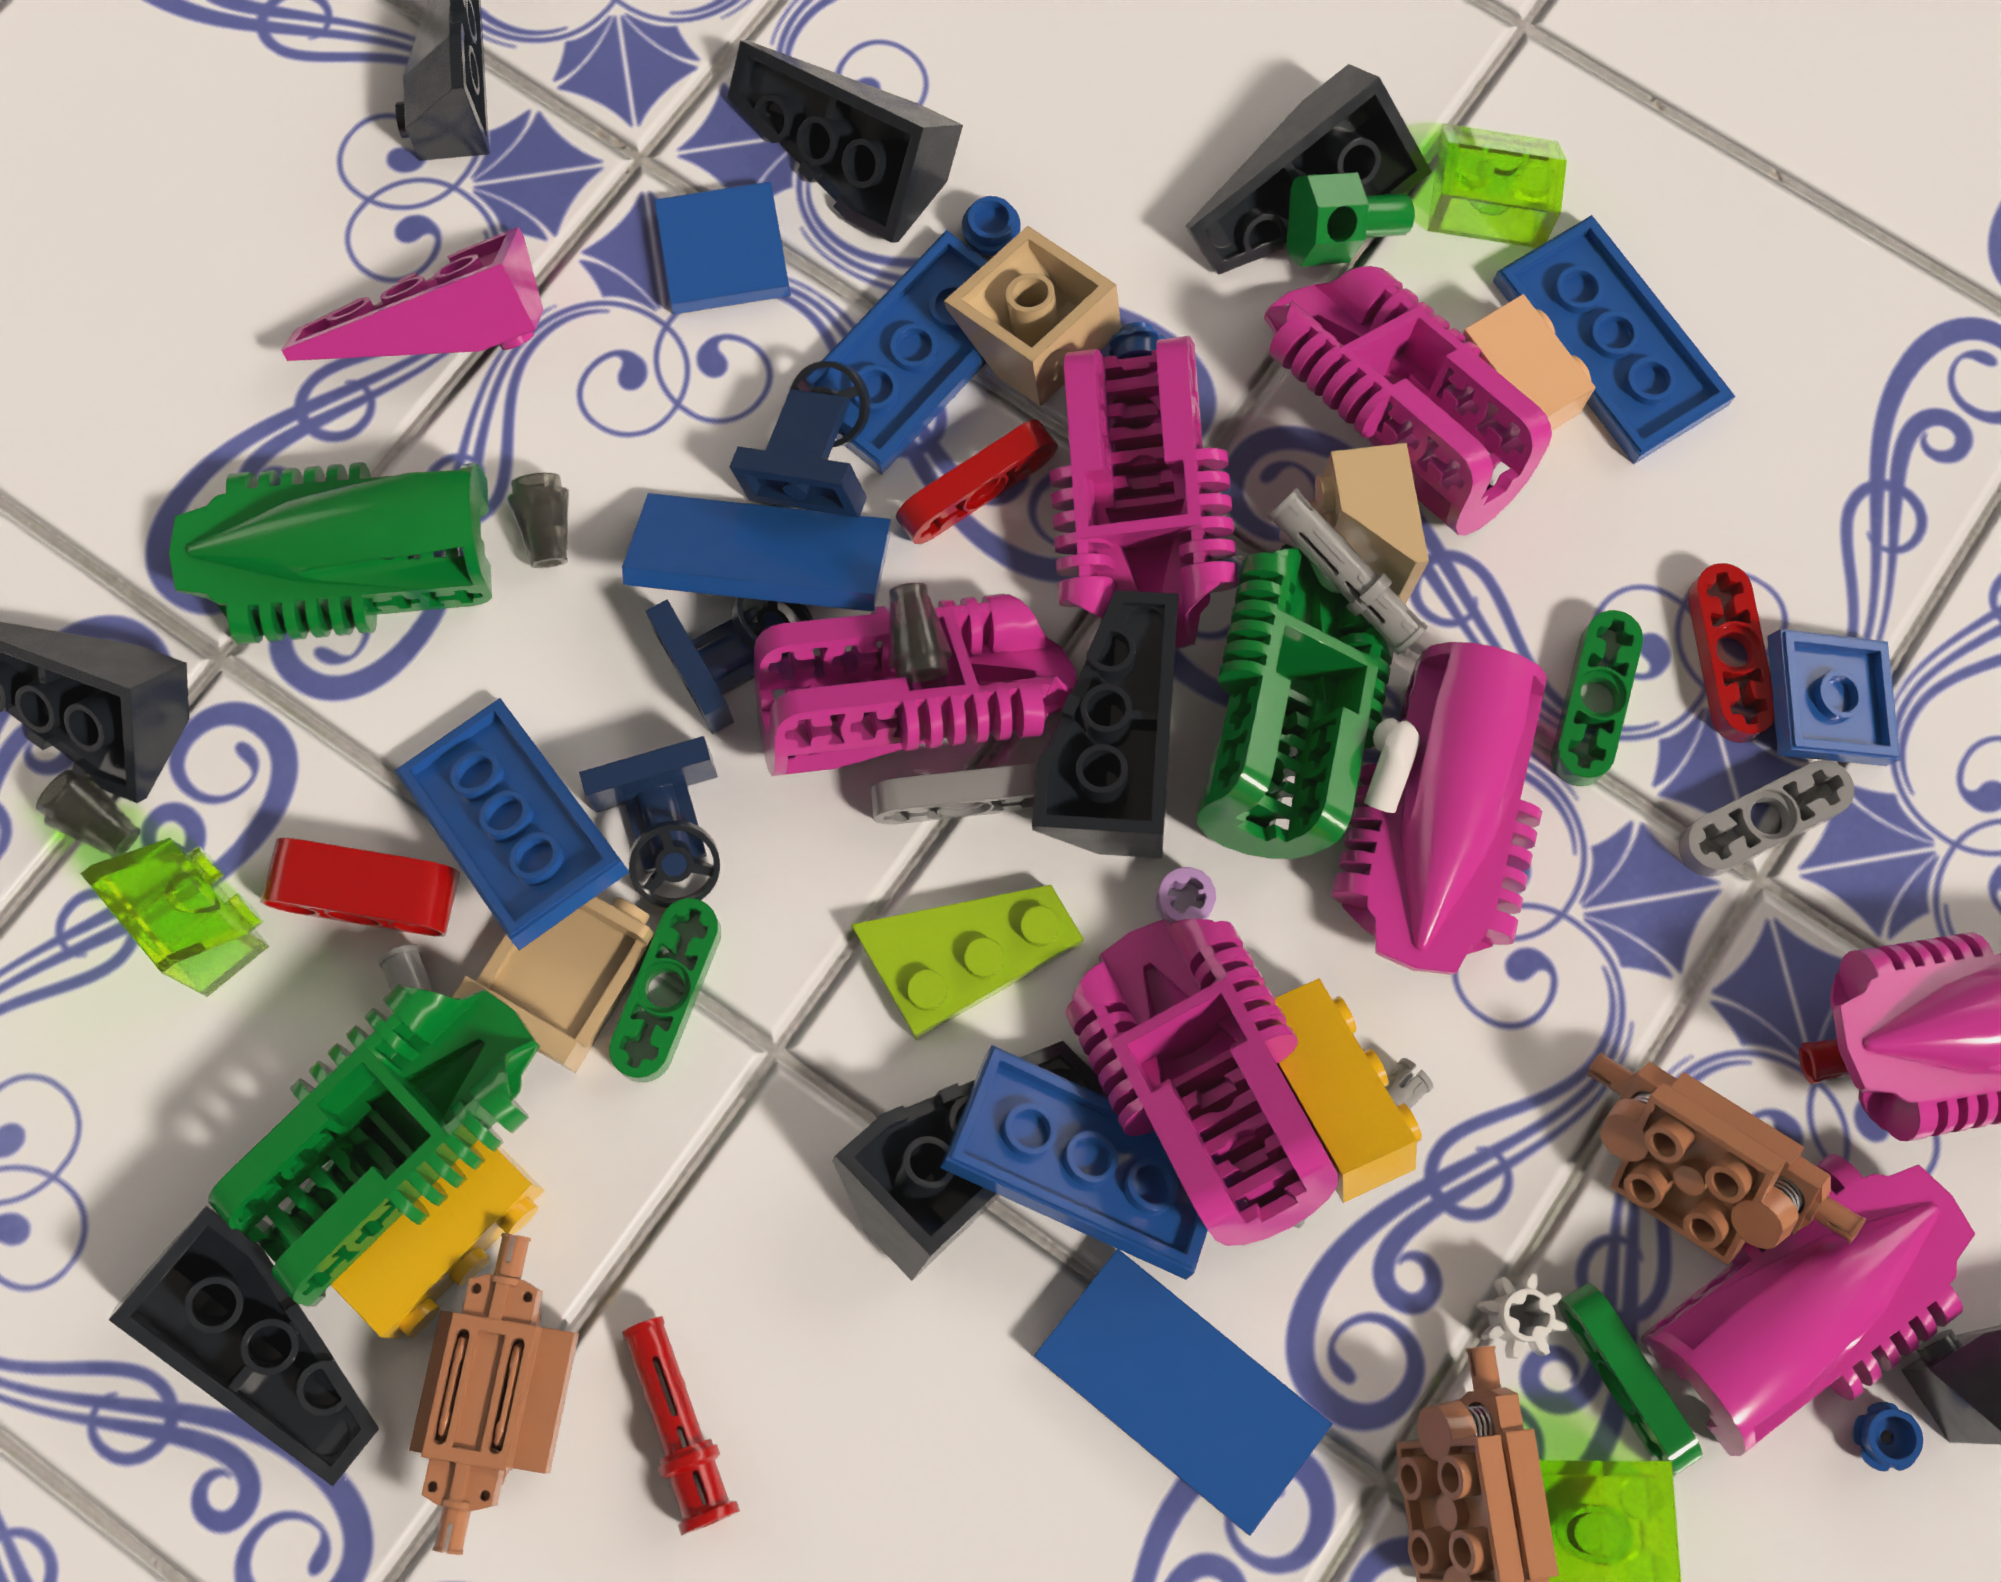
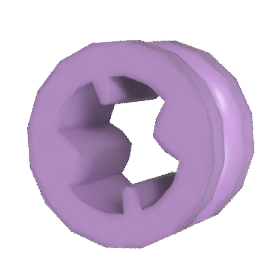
(1178, 880)

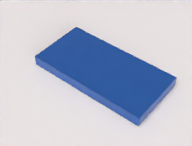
(907, 354)
(1641, 361)
(757, 552)
(511, 823)
(1071, 1161)
(1183, 1391)

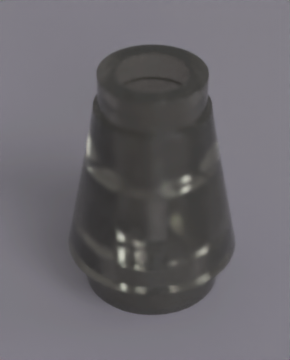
(541, 517)
(916, 635)
(86, 813)

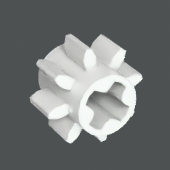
(1534, 1304)

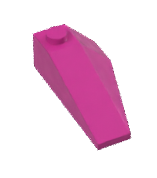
(467, 306)

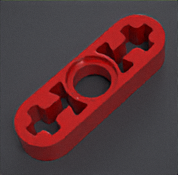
(976, 481)
(1705, 613)

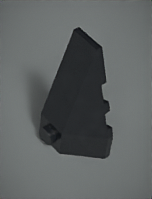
(446, 84)
(1334, 130)
(859, 143)
(96, 702)
(1109, 756)
(897, 1177)
(247, 1344)
(1961, 1383)

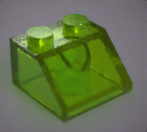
(1497, 186)
(180, 912)
(1612, 1519)

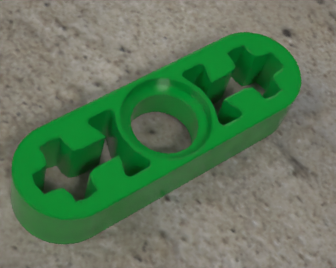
(1616, 678)
(698, 951)
(1629, 1378)

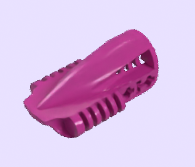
(1412, 383)
(1141, 486)
(856, 708)
(1454, 852)
(1922, 1033)
(1193, 1052)
(1818, 1307)

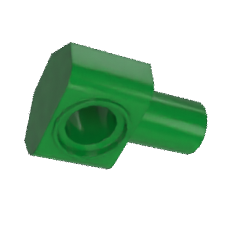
(1351, 220)

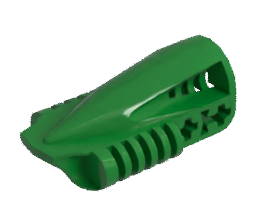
(317, 547)
(1299, 685)
(390, 1127)

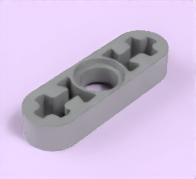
(954, 794)
(1794, 820)

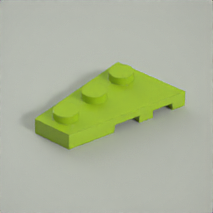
(965, 951)

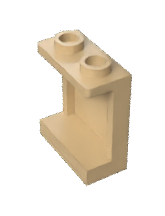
(569, 976)

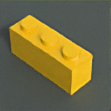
(1345, 1093)
(416, 1264)

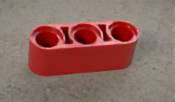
(360, 887)

